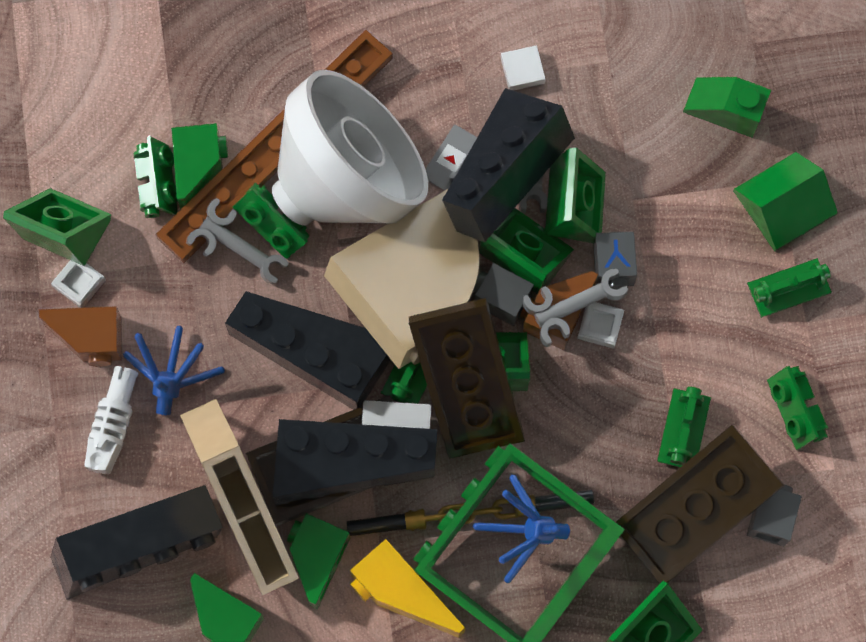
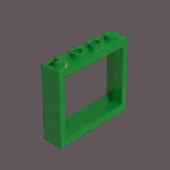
(474, 495)

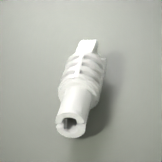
(111, 422)

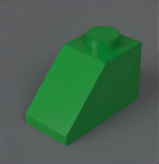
(728, 103)
(197, 158)
(316, 553)
(222, 615)

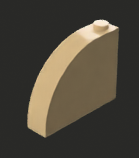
(404, 273)
(239, 496)

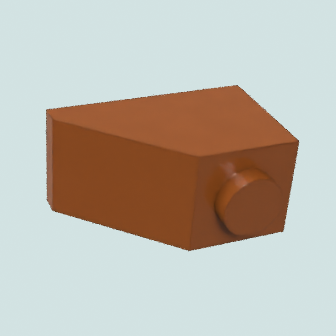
(560, 292)
(88, 332)

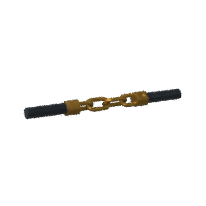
(418, 520)

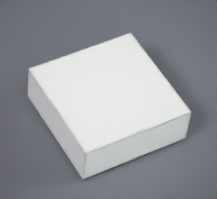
(523, 68)
(78, 282)
(601, 324)

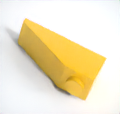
(397, 587)

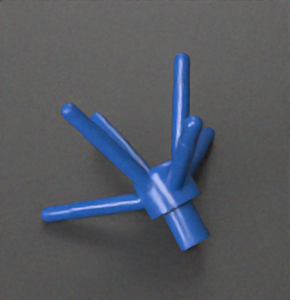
(168, 383)
(537, 529)

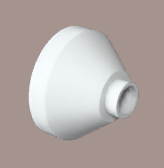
(345, 156)

